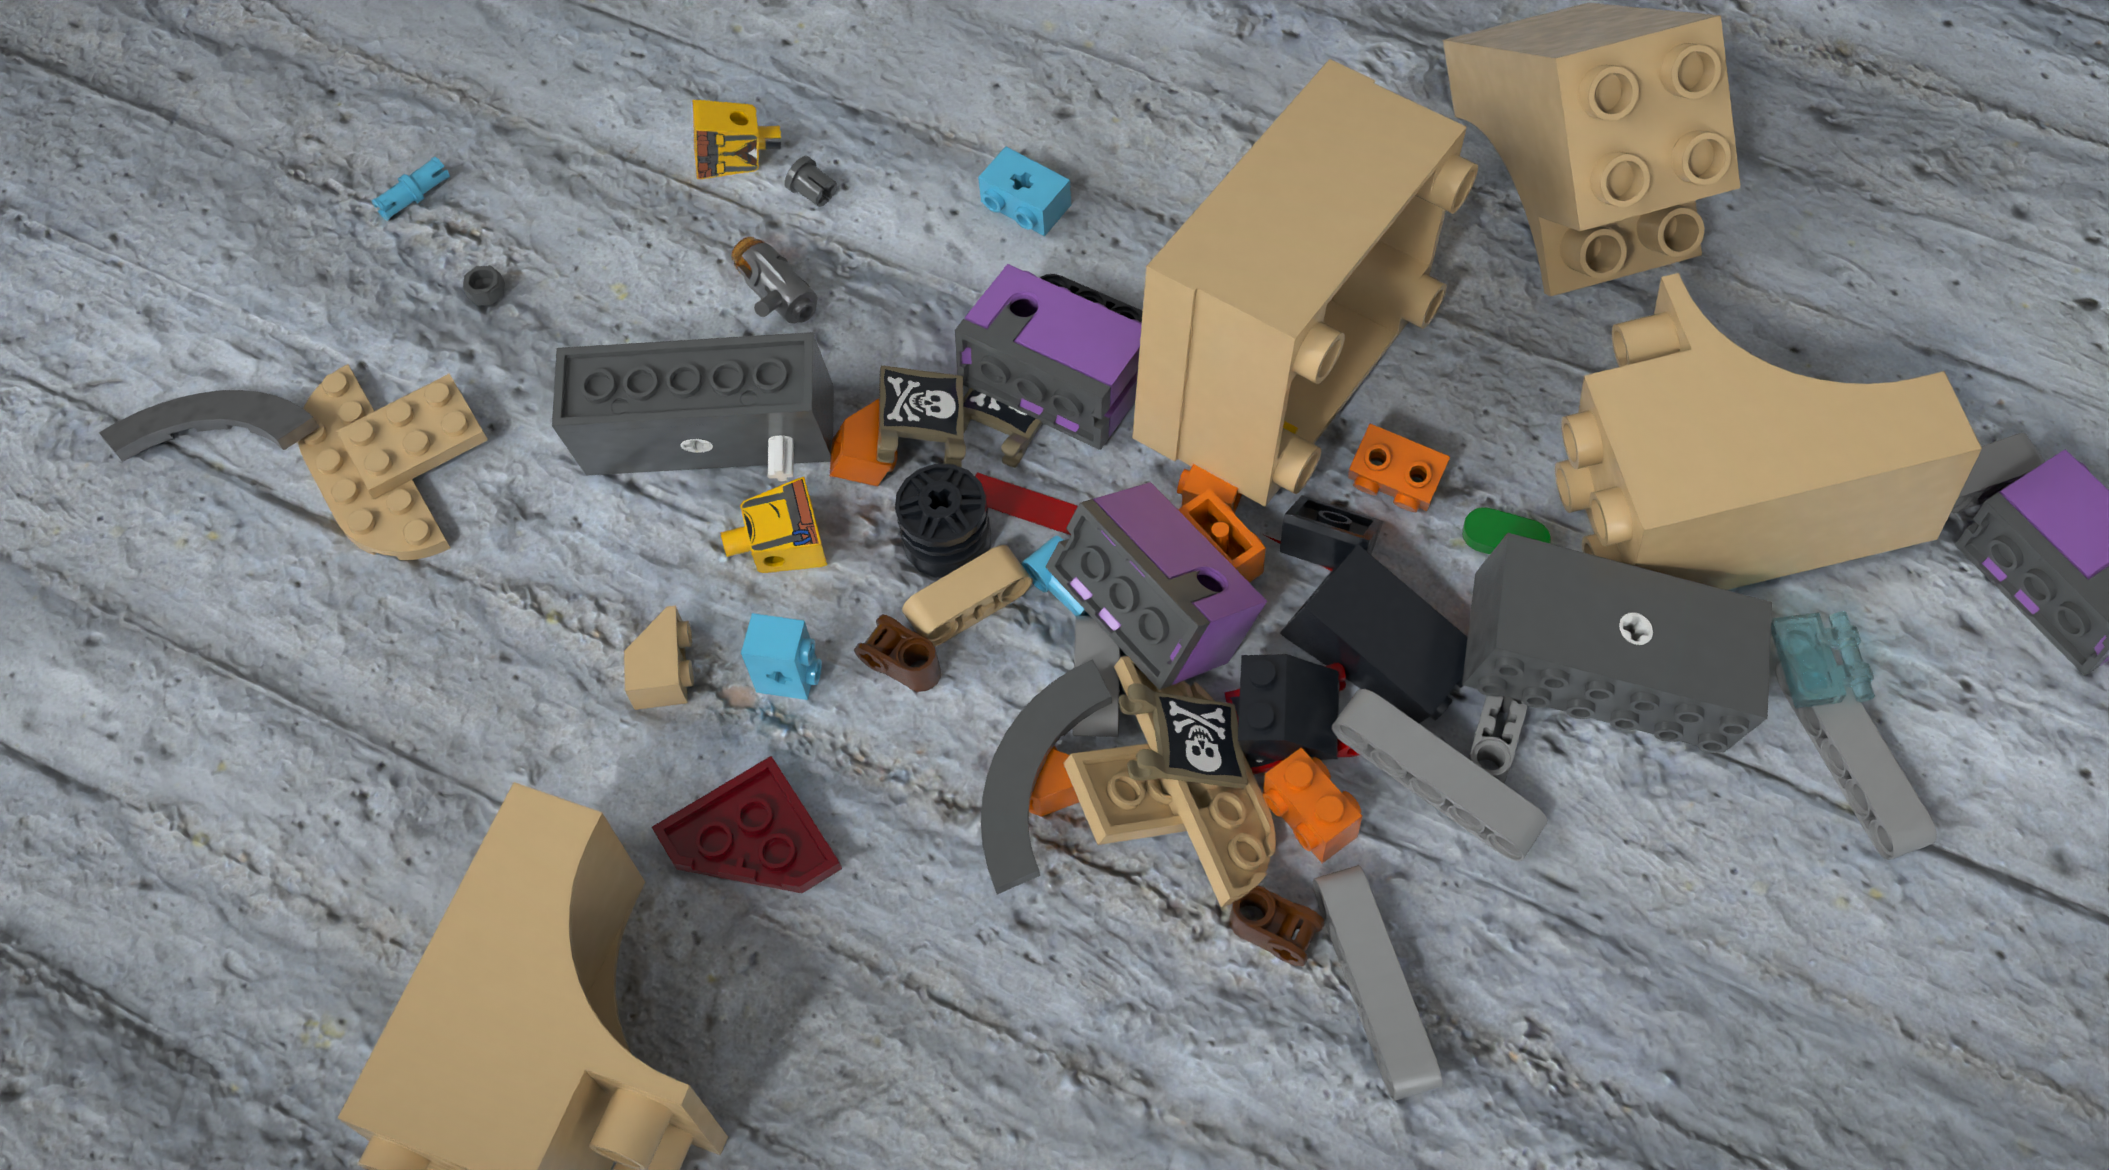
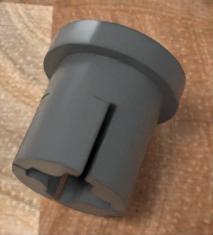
(810, 181)

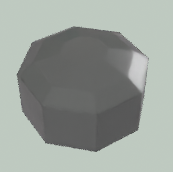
(483, 285)

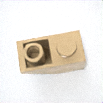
(657, 663)

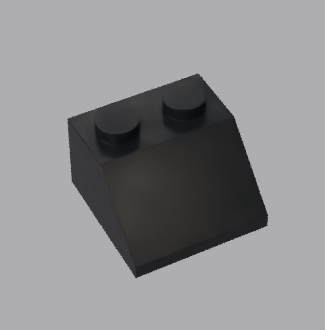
(1287, 707)

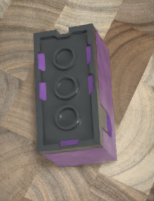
(1050, 355)
(2050, 555)
(1155, 584)

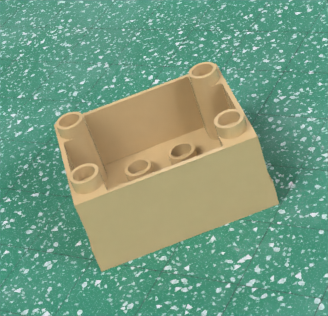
(1295, 281)

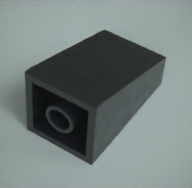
(1382, 636)

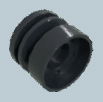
(942, 518)

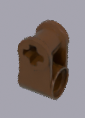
(894, 649)
(1277, 926)

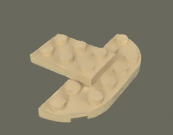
(370, 457)
(1226, 824)

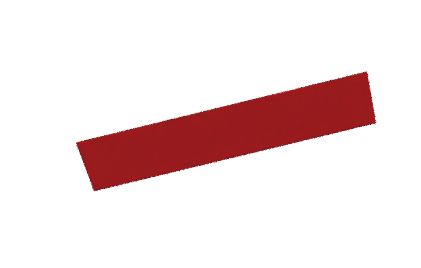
(1027, 504)

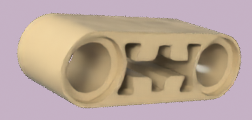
(967, 595)

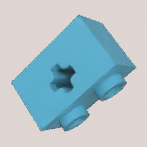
(1024, 191)
(780, 656)

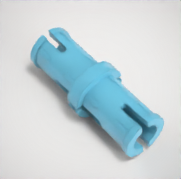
(410, 188)

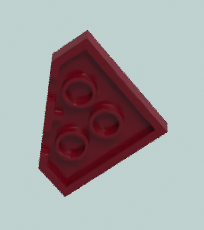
(750, 834)

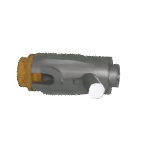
(773, 281)

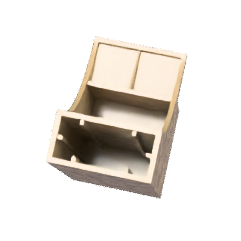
(1605, 130)
(1748, 470)
(513, 1020)

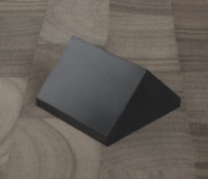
(1326, 532)

